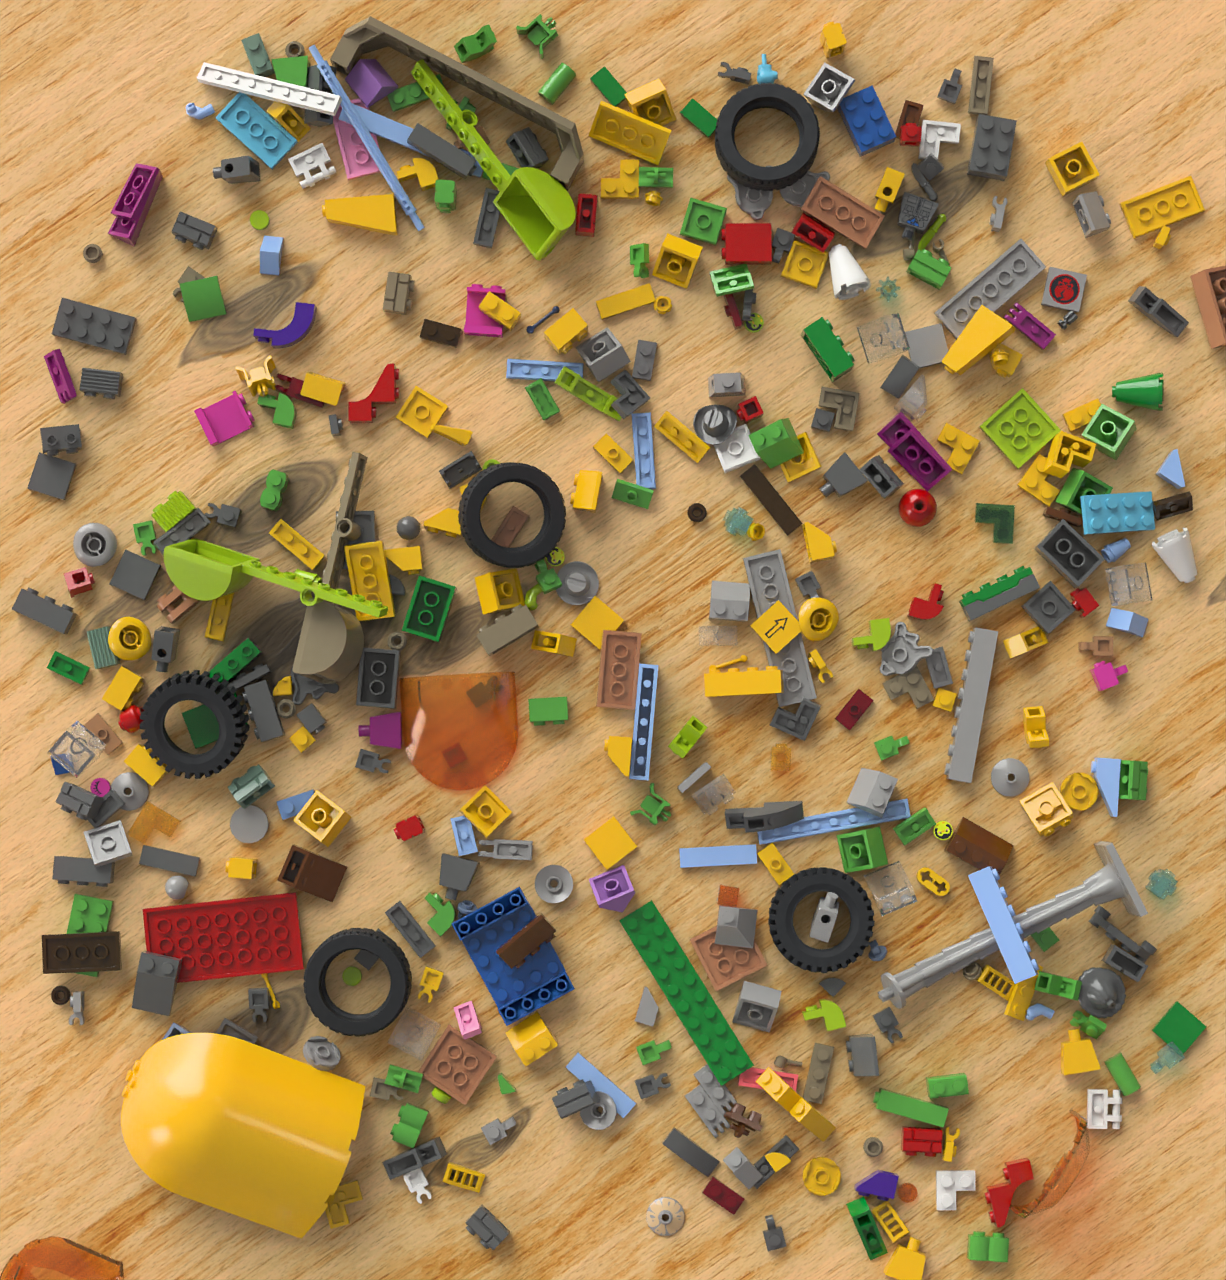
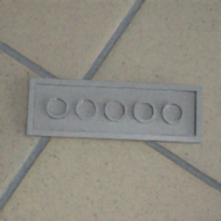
(991, 287)

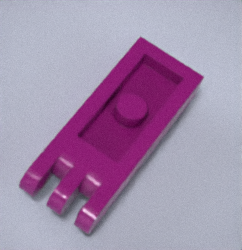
(1030, 326)
(60, 376)

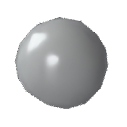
(176, 887)

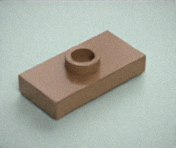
(103, 731)

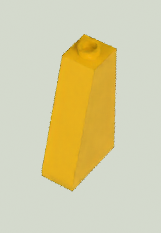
(365, 212)
(978, 338)

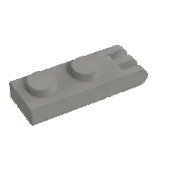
(719, 1094)
(707, 1110)

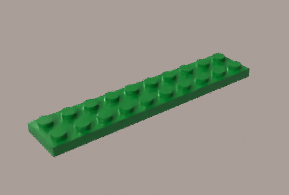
(686, 993)

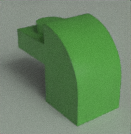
(476, 45)
(284, 409)
(445, 914)
(1058, 985)

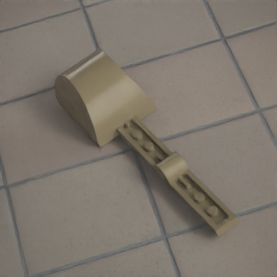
(331, 636)

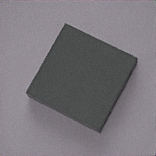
(52, 476)
(135, 574)
(1048, 607)

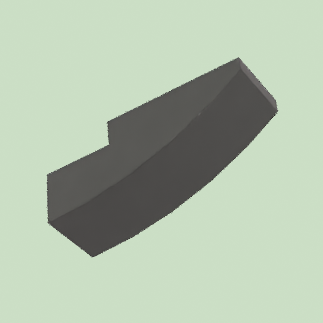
(1158, 311)
(690, 1152)
(414, 1158)

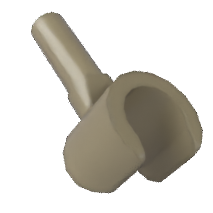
(940, 250)
(908, 254)
(780, 1061)

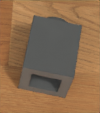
(312, 719)

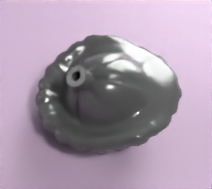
(1101, 992)

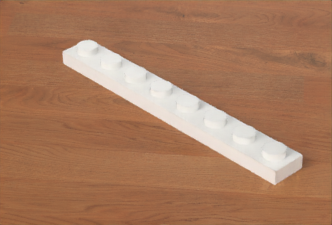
(269, 89)

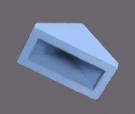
(271, 255)
(1172, 471)
(1127, 622)

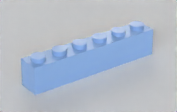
(643, 722)
(1002, 923)

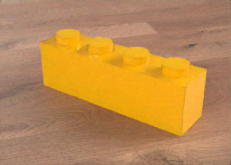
(743, 683)

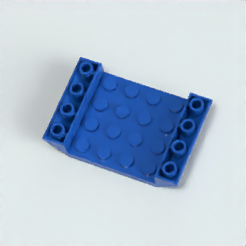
(515, 989)

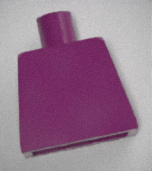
(384, 730)

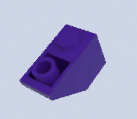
(878, 1183)

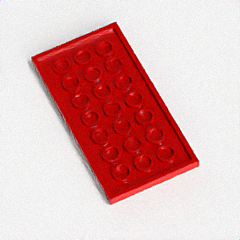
(228, 936)

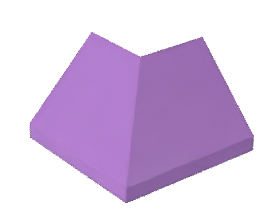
(613, 889)

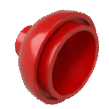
(910, 514)

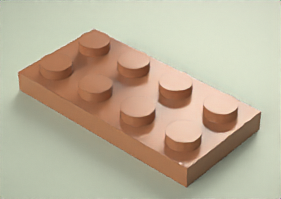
(842, 212)
(618, 669)

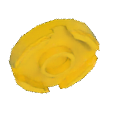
(1079, 791)
(821, 1176)

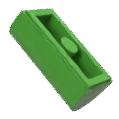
(557, 83)
(1122, 1074)

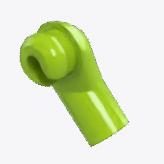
(531, 596)

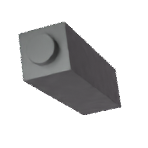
(442, 151)

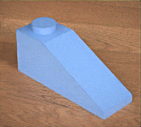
(1107, 777)

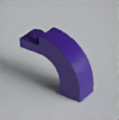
(292, 334)

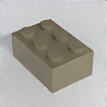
(507, 629)

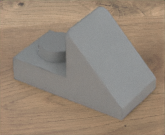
(743, 1168)

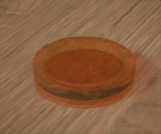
(907, 1192)

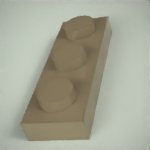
(980, 85)
(818, 1073)

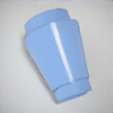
(1115, 550)

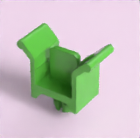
(539, 32)
(653, 807)

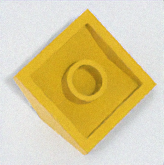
(802, 464)
(485, 811)

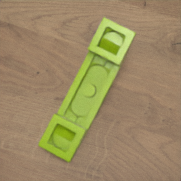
(587, 392)

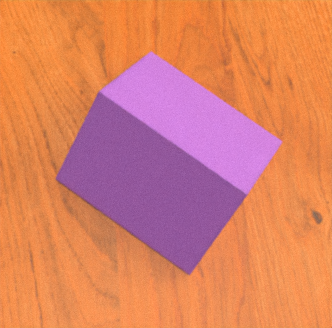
(370, 81)

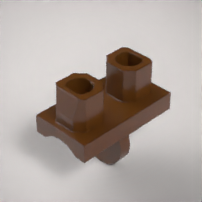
(751, 1122)

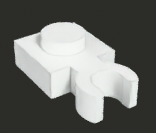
(416, 1182)

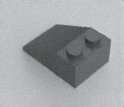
(156, 983)

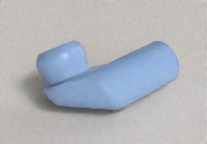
(197, 112)
(1037, 1010)

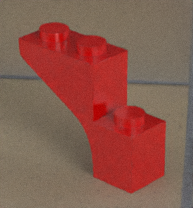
(383, 393)
(1000, 1195)

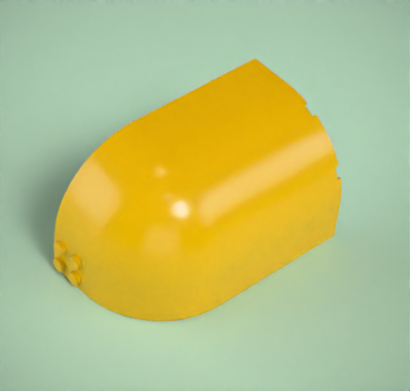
(241, 1128)

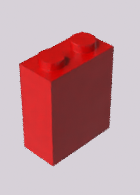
(747, 243)

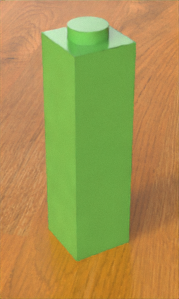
(910, 1107)

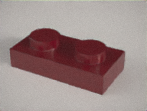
(723, 1195)

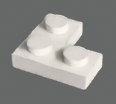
(935, 132)
(948, 1183)

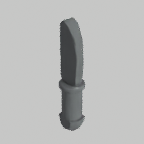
(919, 176)

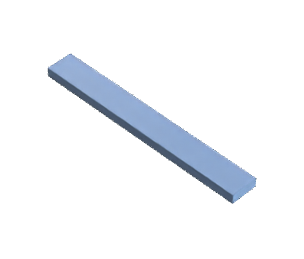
(392, 130)
(834, 822)

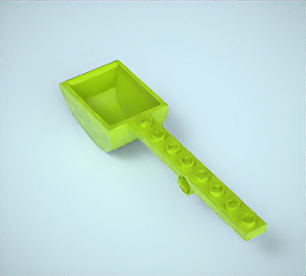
(529, 198)
(213, 571)

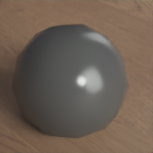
(408, 528)

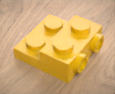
(1047, 810)

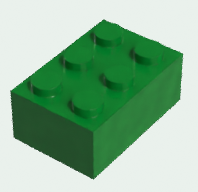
(828, 349)
(429, 609)

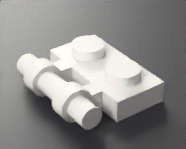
(310, 160)
(1098, 1108)

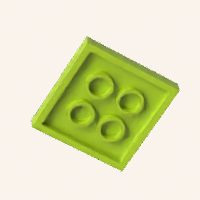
(1020, 428)

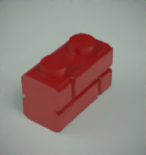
(586, 215)
(813, 232)
(409, 828)
(921, 1140)

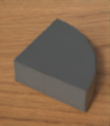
(396, 586)
(832, 985)

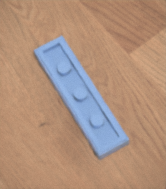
(539, 369)
(643, 450)
(718, 855)
(585, 1070)

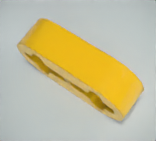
(930, 885)

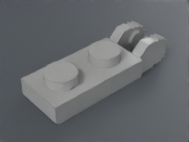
(508, 849)

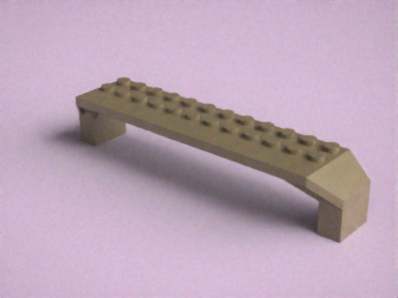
(374, 35)

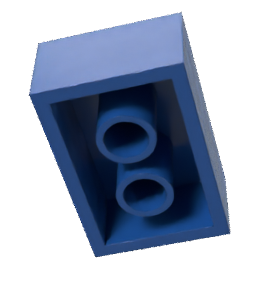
(866, 121)

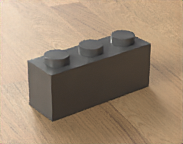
(317, 82)
(44, 610)
(263, 711)
(82, 870)

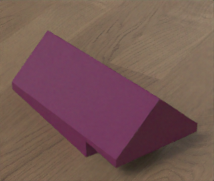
(135, 203)
(913, 451)

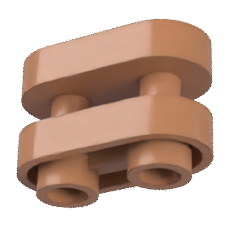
(166, 603)

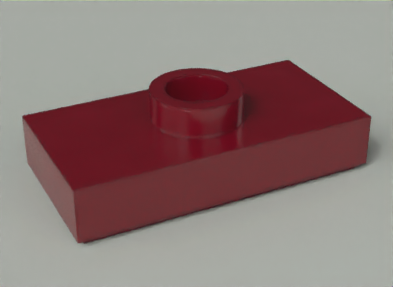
(732, 311)
(854, 709)

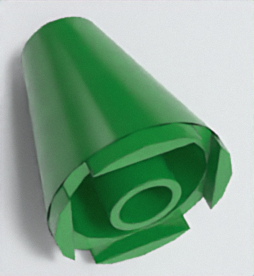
(1141, 391)

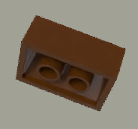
(978, 846)
(526, 941)

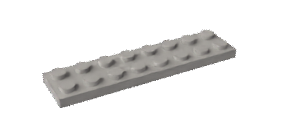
(768, 585)

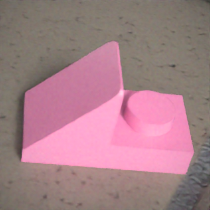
(468, 1020)

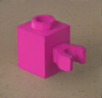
(1105, 675)

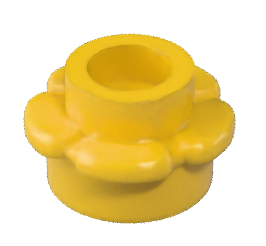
(653, 198)
(657, 305)
(1000, 357)
(759, 531)

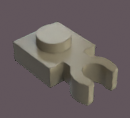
(188, 275)
(383, 1091)

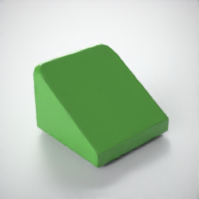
(505, 1085)

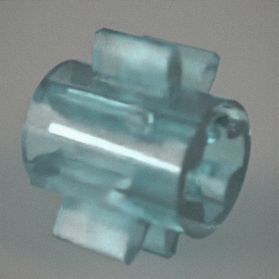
(891, 285)

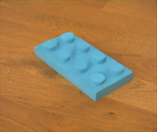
(256, 129)
(1117, 512)

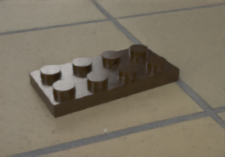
(81, 952)

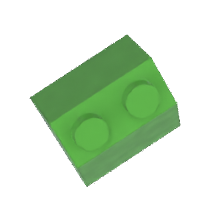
(1109, 431)
(776, 443)
(1080, 484)
(862, 849)

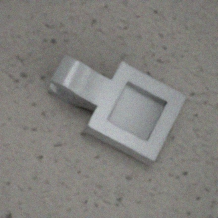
(997, 218)
(77, 1003)
(496, 1131)

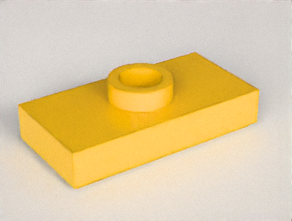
(613, 453)
(775, 863)

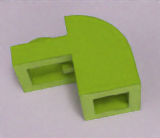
(879, 635)
(687, 737)
(831, 1014)

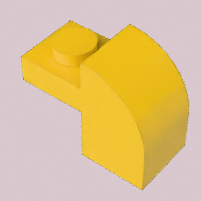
(423, 170)
(1035, 727)

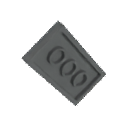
(94, 326)

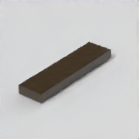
(771, 500)

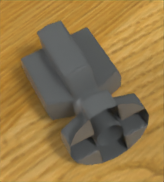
(1069, 318)

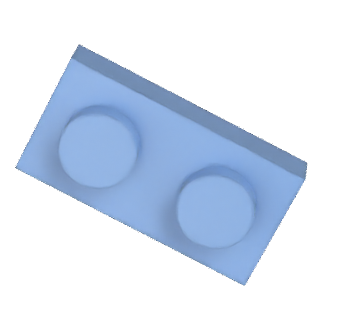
(464, 835)

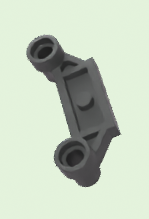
(1100, 919)

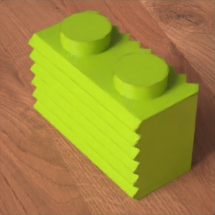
(173, 510)

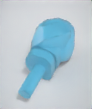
(765, 73)

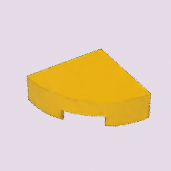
(283, 687)
(777, 1160)

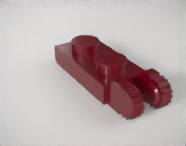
(295, 390)

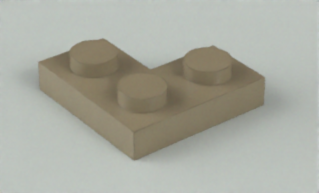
(845, 403)
(911, 683)

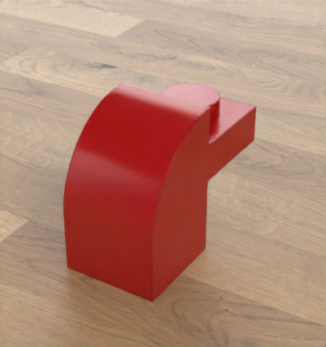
(924, 609)

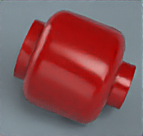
(130, 719)

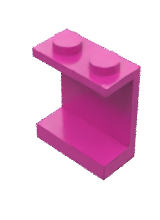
(476, 321)
(225, 419)

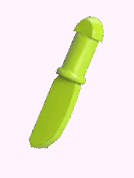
(931, 231)

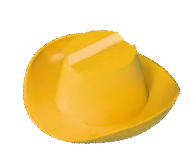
(818, 618)
(129, 638)

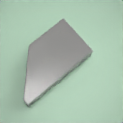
(647, 1009)

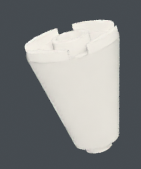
(846, 273)
(1177, 554)

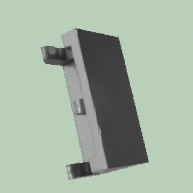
(460, 470)

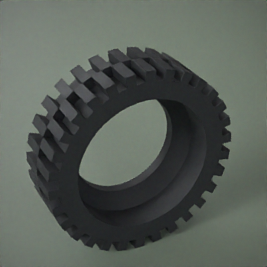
(219, 700)
(793, 892)

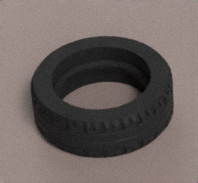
(767, 96)
(552, 525)
(327, 1011)

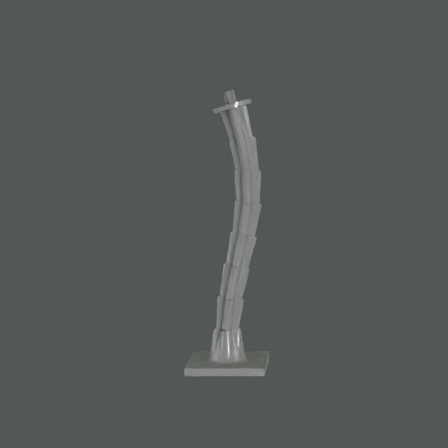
(1102, 887)

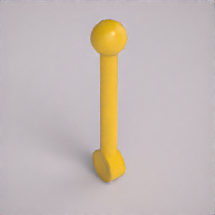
(743, 658)
(275, 1004)

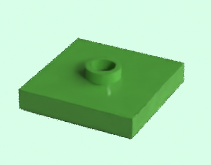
(703, 221)

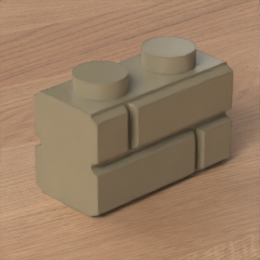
(397, 293)

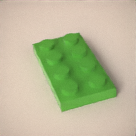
(89, 916)

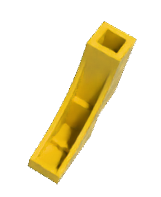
(795, 1104)

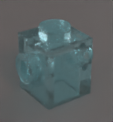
(737, 521)
(1162, 883)

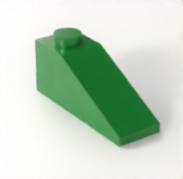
(867, 1228)

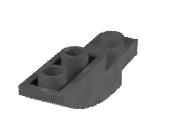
(765, 818)

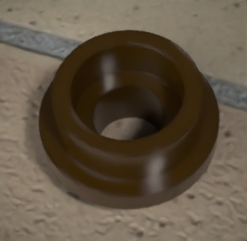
(701, 508)
(54, 995)

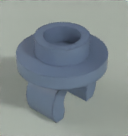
(466, 907)
(877, 952)

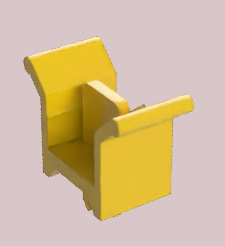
(259, 380)

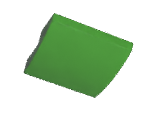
(731, 280)
(203, 298)

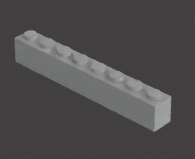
(972, 705)

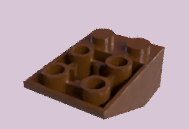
(312, 873)

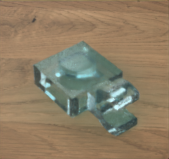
(1169, 1056)

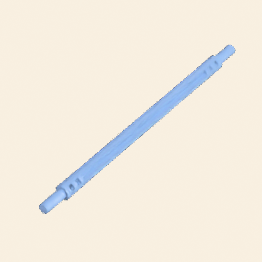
(366, 138)

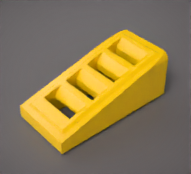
(454, 434)
(985, 971)
(454, 1182)
(900, 1235)

